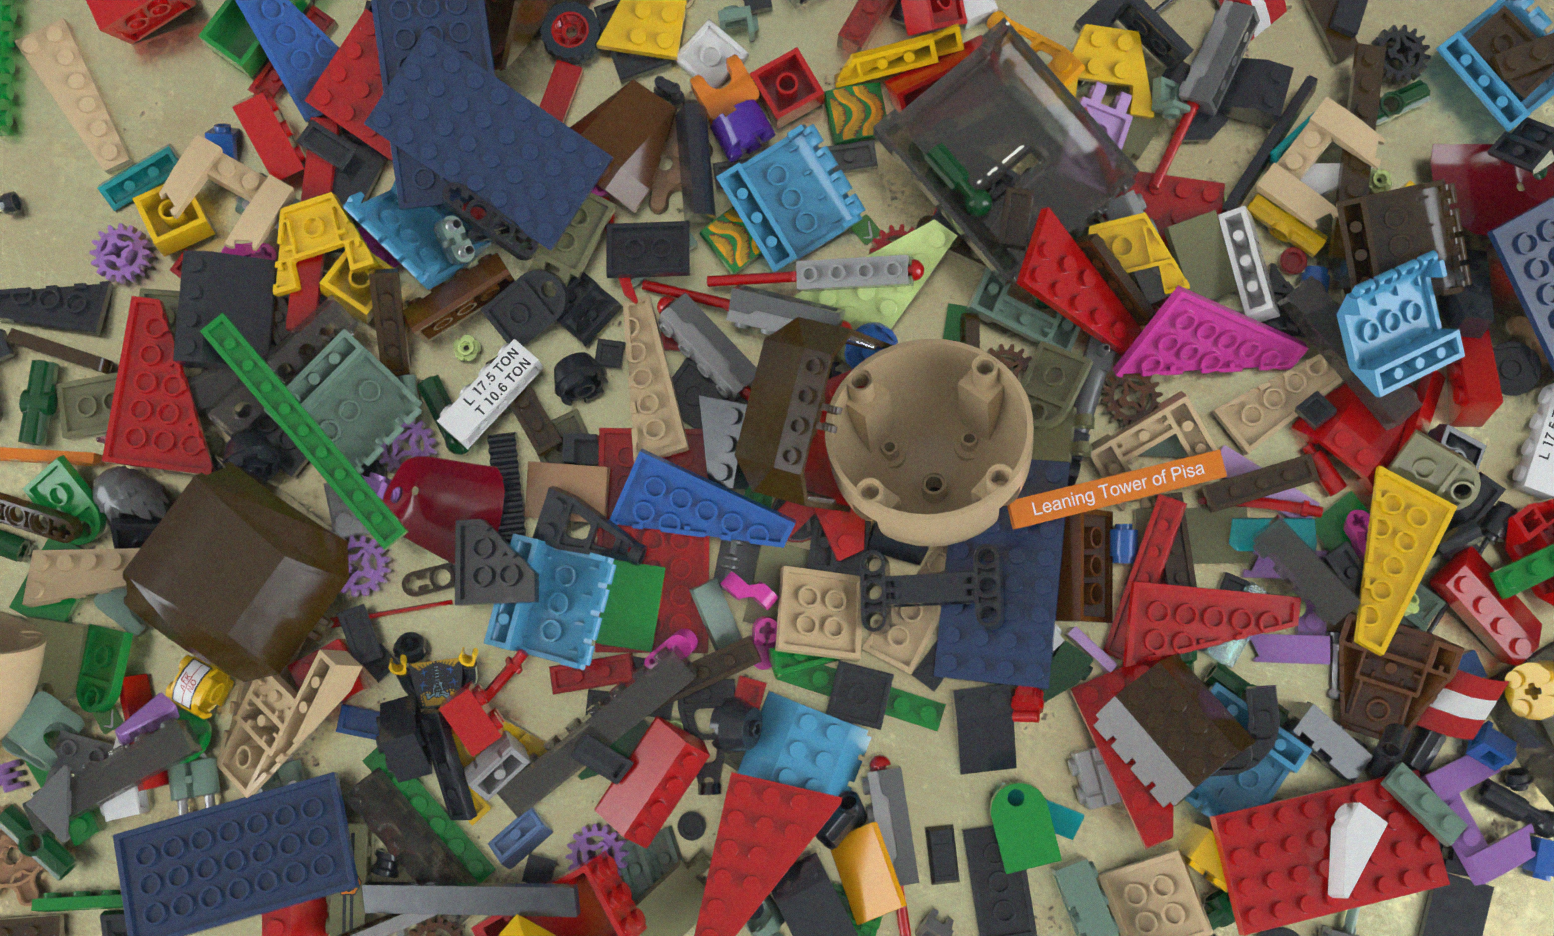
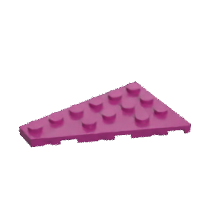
(1206, 337)

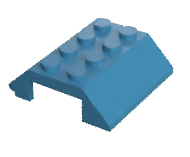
(1483, 79)
(792, 197)
(409, 235)
(1395, 326)
(568, 606)
(805, 748)
(1253, 786)

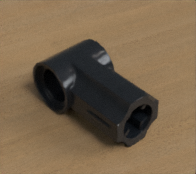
(1389, 749)
(845, 818)

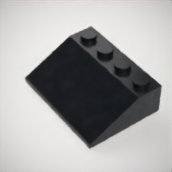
(227, 285)

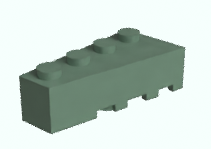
(1084, 899)

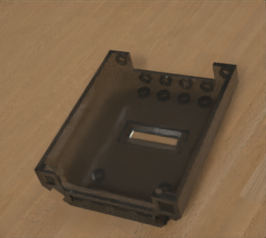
(992, 117)

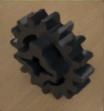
(1400, 51)

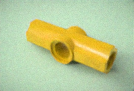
(1286, 226)

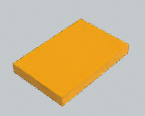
(868, 874)

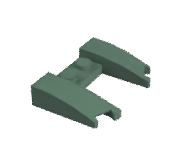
(994, 305)

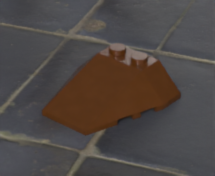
(633, 131)
(1393, 685)

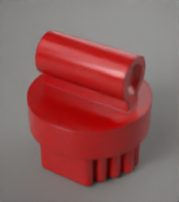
(1027, 704)

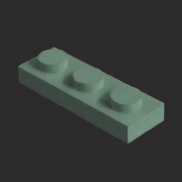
(1424, 804)

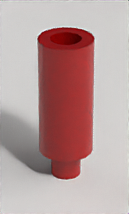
(1327, 473)

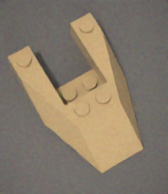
(276, 720)

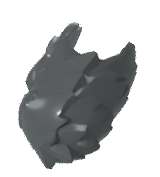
(128, 494)

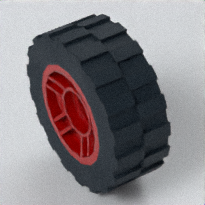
(565, 19)

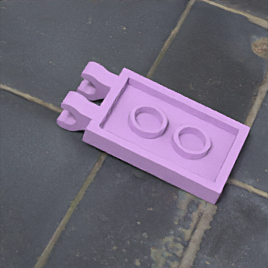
(1112, 120)

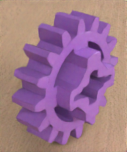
(132, 254)
(413, 438)
(366, 558)
(589, 846)

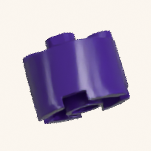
(742, 130)

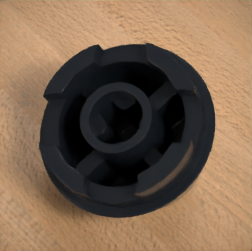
(579, 378)
(253, 453)
(736, 725)

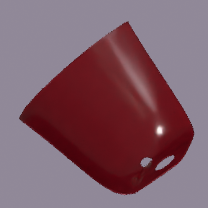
(1487, 185)
(446, 494)

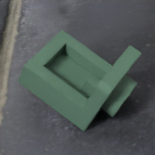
(738, 17)
(1166, 98)

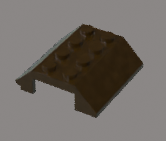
(1400, 226)
(1172, 730)

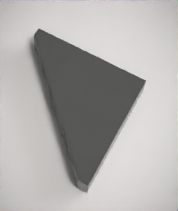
(53, 803)

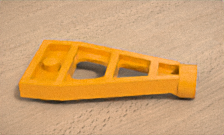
(1064, 63)

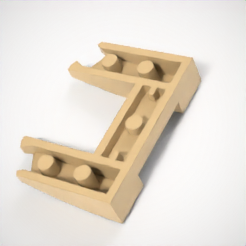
(1326, 125)
(207, 161)
(1173, 417)

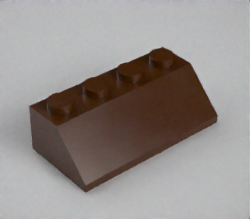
(458, 298)
(1086, 569)

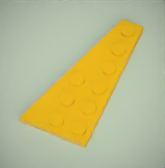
(645, 28)
(1400, 543)

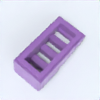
(147, 718)

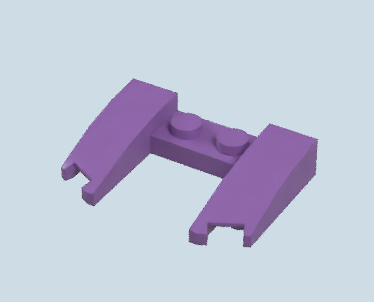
(1309, 642)
(1481, 860)

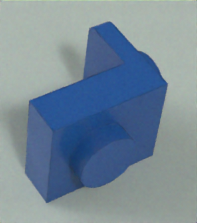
(225, 137)

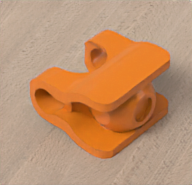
(723, 100)

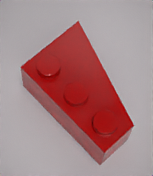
(270, 134)
(1473, 384)

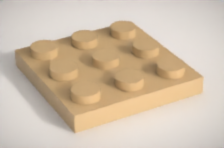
(819, 614)
(1156, 898)

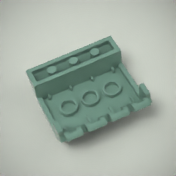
(354, 399)

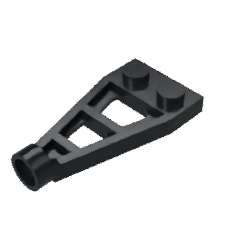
(555, 518)
(687, 706)

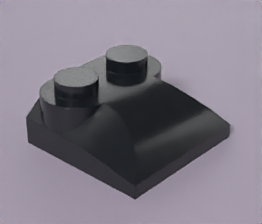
(1460, 443)

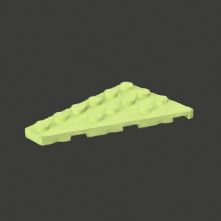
(887, 304)

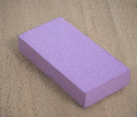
(1088, 647)

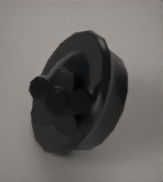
(412, 646)

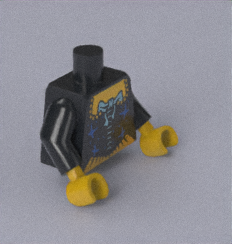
(437, 679)

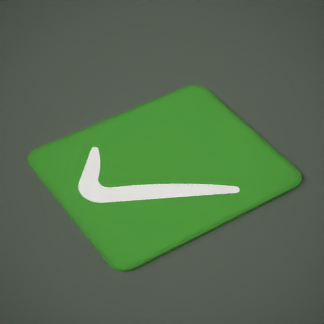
(866, 229)
(109, 720)

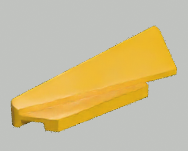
(899, 56)

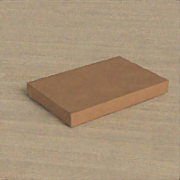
(584, 481)

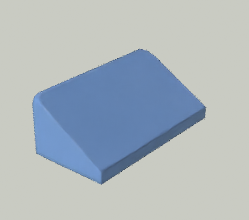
(520, 838)

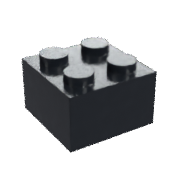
(403, 739)

